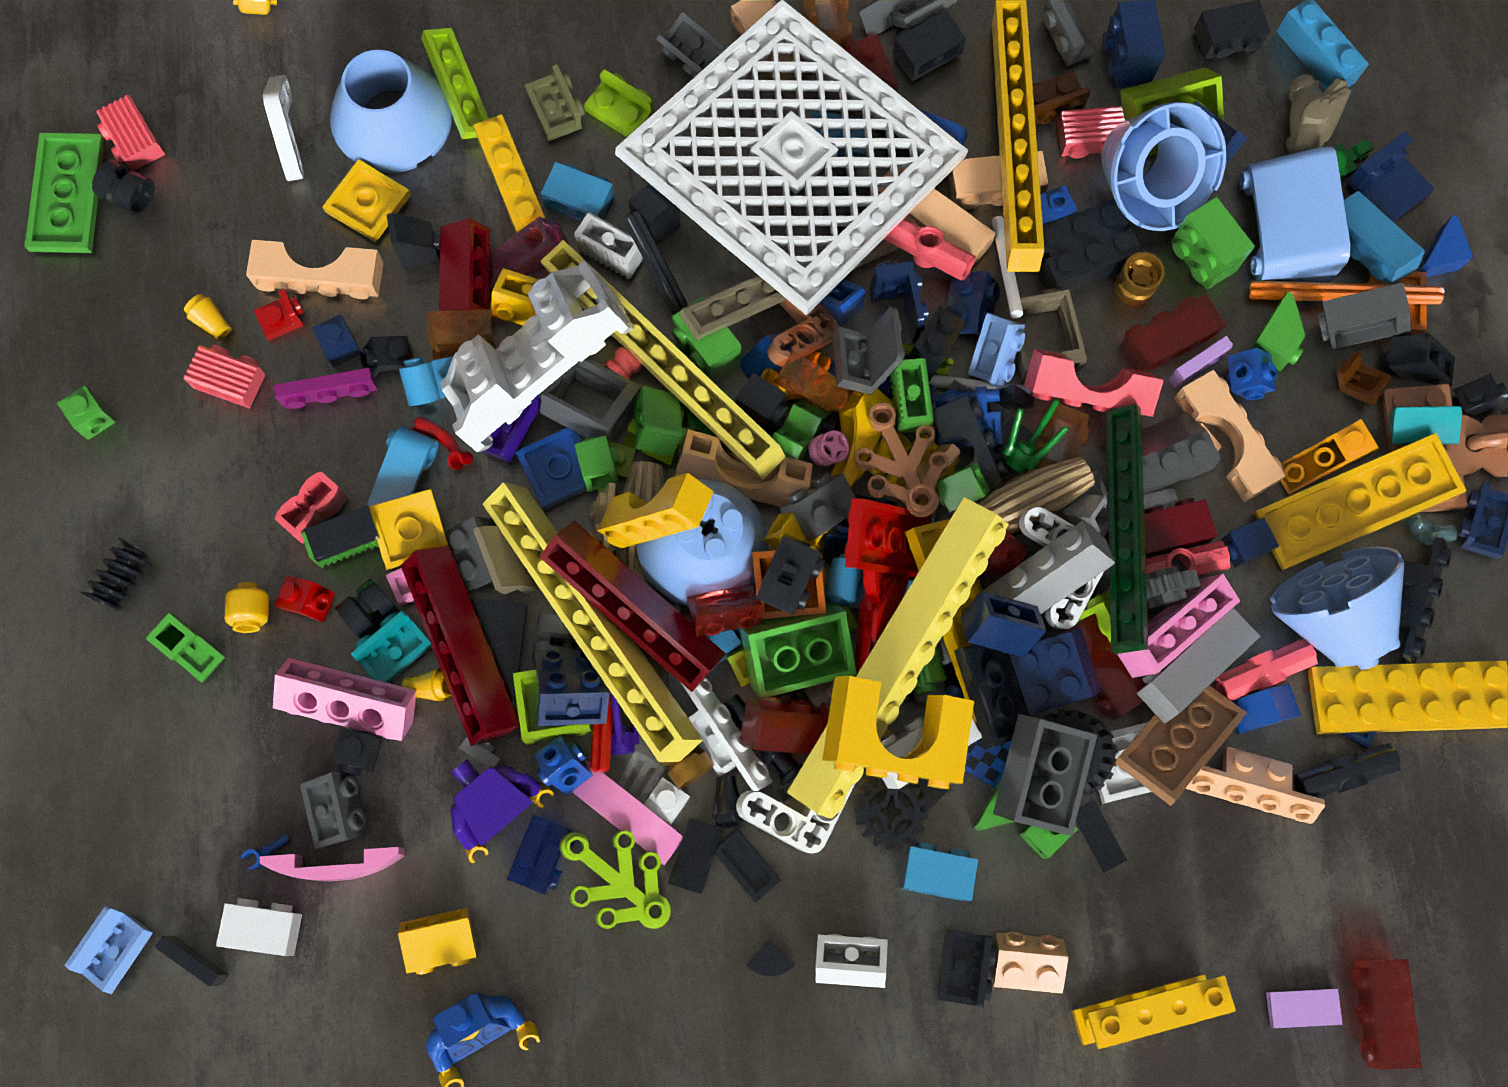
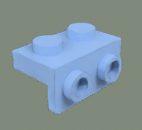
(997, 350)
(109, 948)

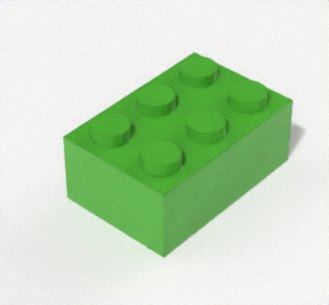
(798, 651)

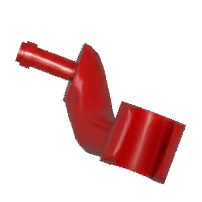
(456, 455)

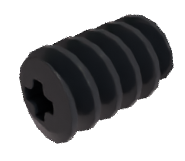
(118, 575)

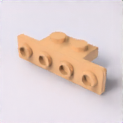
(1257, 784)

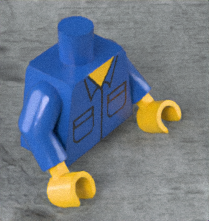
(472, 1026)

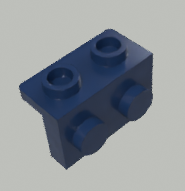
(973, 299)
(1488, 522)

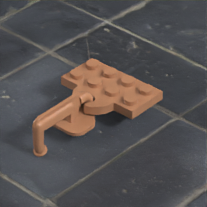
(1485, 442)

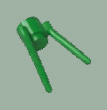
(1022, 455)

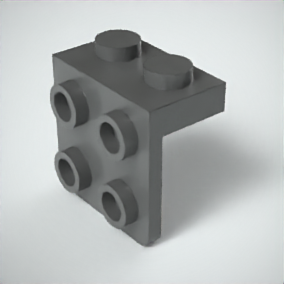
(868, 359)

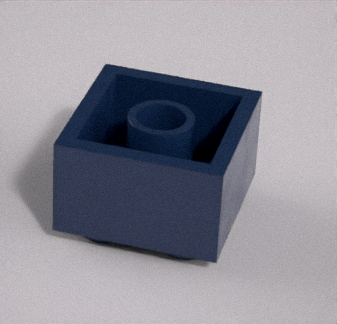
(1134, 43)
(1056, 672)

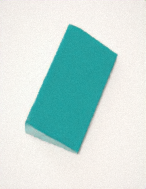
(1416, 423)

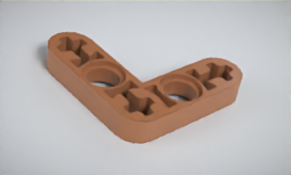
(808, 327)

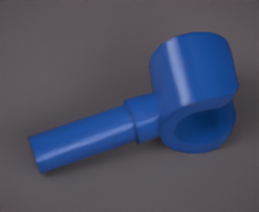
(265, 851)

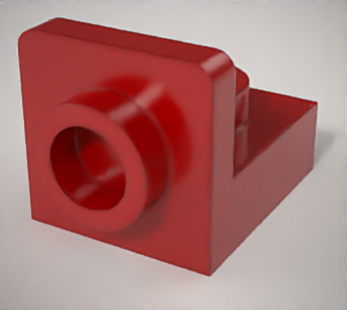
(280, 316)

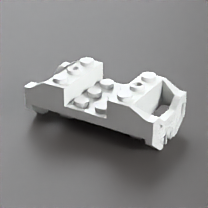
(526, 363)

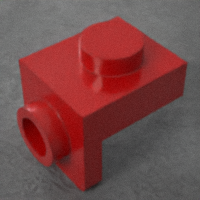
(304, 598)

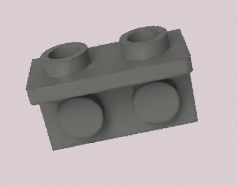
(333, 809)

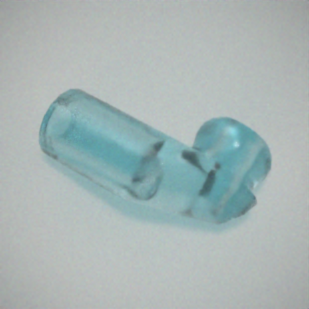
(1427, 531)

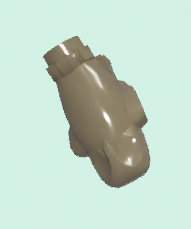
(1314, 112)

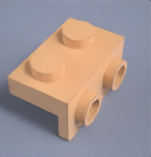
(1030, 962)

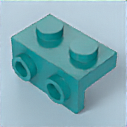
(391, 647)

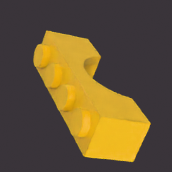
(508, 172)
(673, 510)

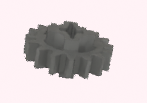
(1169, 586)

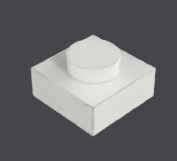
(666, 801)

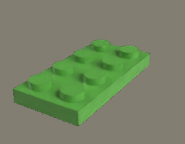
(62, 193)

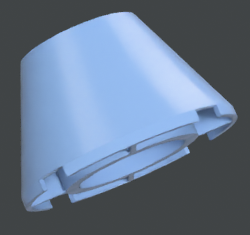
(393, 136)
(1184, 172)

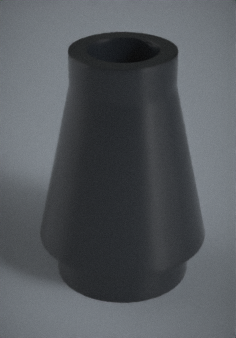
(725, 802)

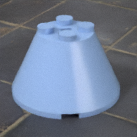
(700, 564)
(1347, 605)

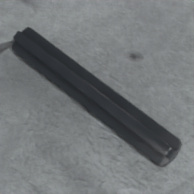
(655, 261)

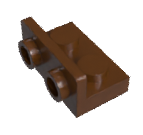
(1058, 95)

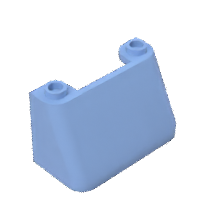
(1298, 216)

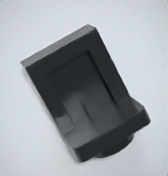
(385, 353)
(1482, 396)

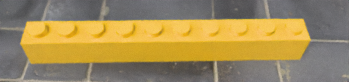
(1017, 137)

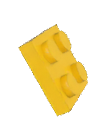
(365, 199)
(408, 526)

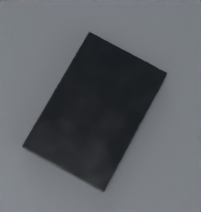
(504, 632)
(995, 692)

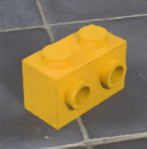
(510, 297)
(437, 941)

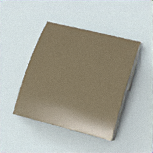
(502, 562)

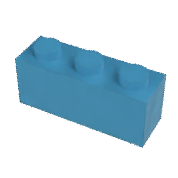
(1321, 45)
(1379, 241)

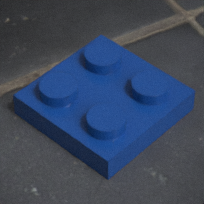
(553, 467)

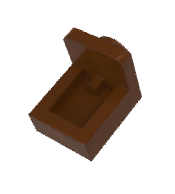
(1361, 380)

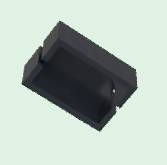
(1086, 247)

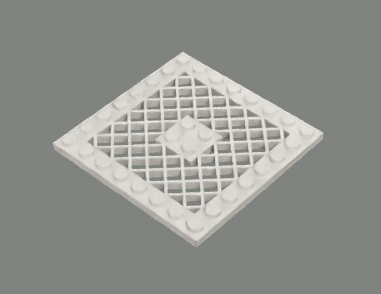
(792, 155)

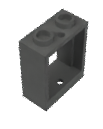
(1365, 316)
(601, 379)

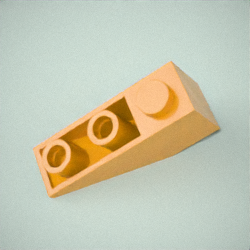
(1328, 457)

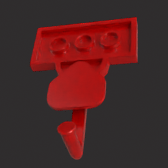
(883, 553)

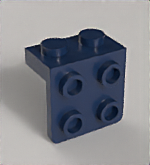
(900, 280)

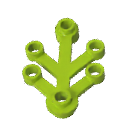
(620, 883)

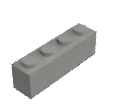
(1057, 569)
(1197, 666)

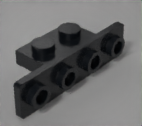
(1419, 589)

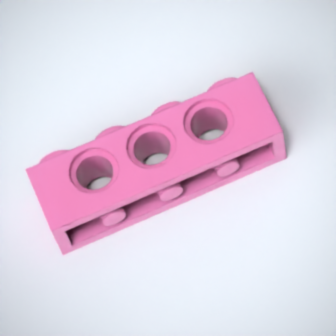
(1181, 625)
(344, 699)

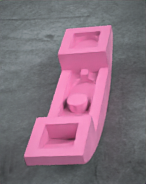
(629, 814)
(374, 861)

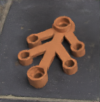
(903, 465)

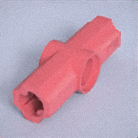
(931, 249)
(1203, 559)
(1266, 669)

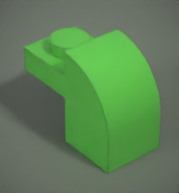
(799, 429)
(185, 647)

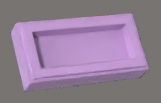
(1200, 362)
(1304, 1008)

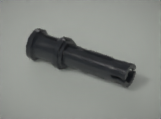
(781, 762)

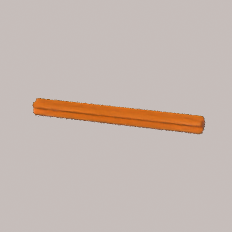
(1326, 291)

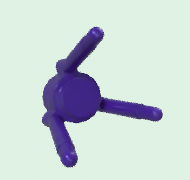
(622, 740)

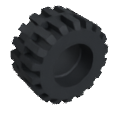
(1104, 750)

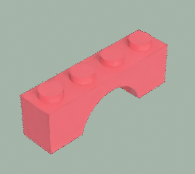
(1055, 376)

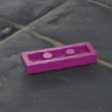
(325, 388)

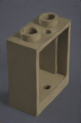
(1049, 301)

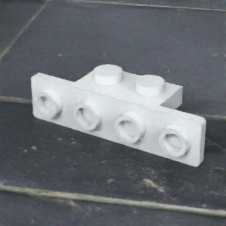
(723, 740)

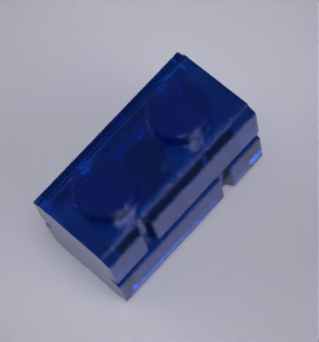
(540, 856)

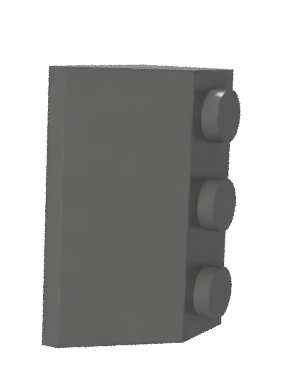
(1174, 452)
(1045, 774)

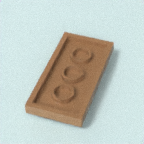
(1173, 753)

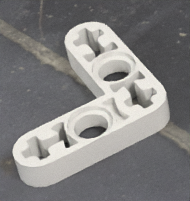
(277, 103)
(1038, 535)
(797, 825)

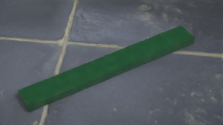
(1126, 530)

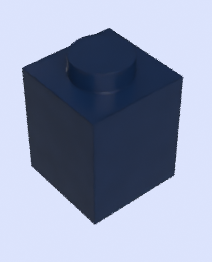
(336, 340)
(1250, 542)

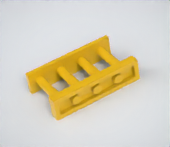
(1153, 1010)

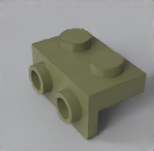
(554, 104)

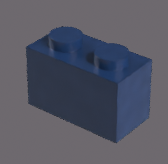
(1002, 624)

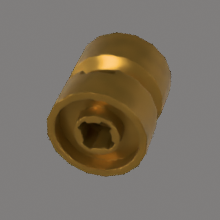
(1139, 279)
(689, 768)

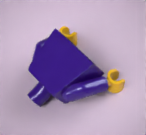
(490, 802)

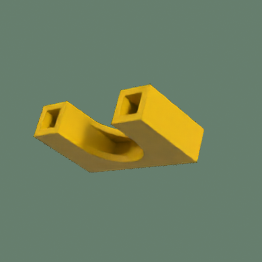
(854, 740)

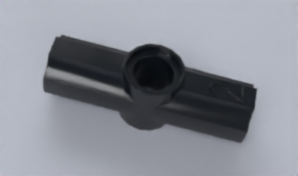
(1348, 771)

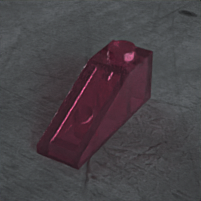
(526, 249)

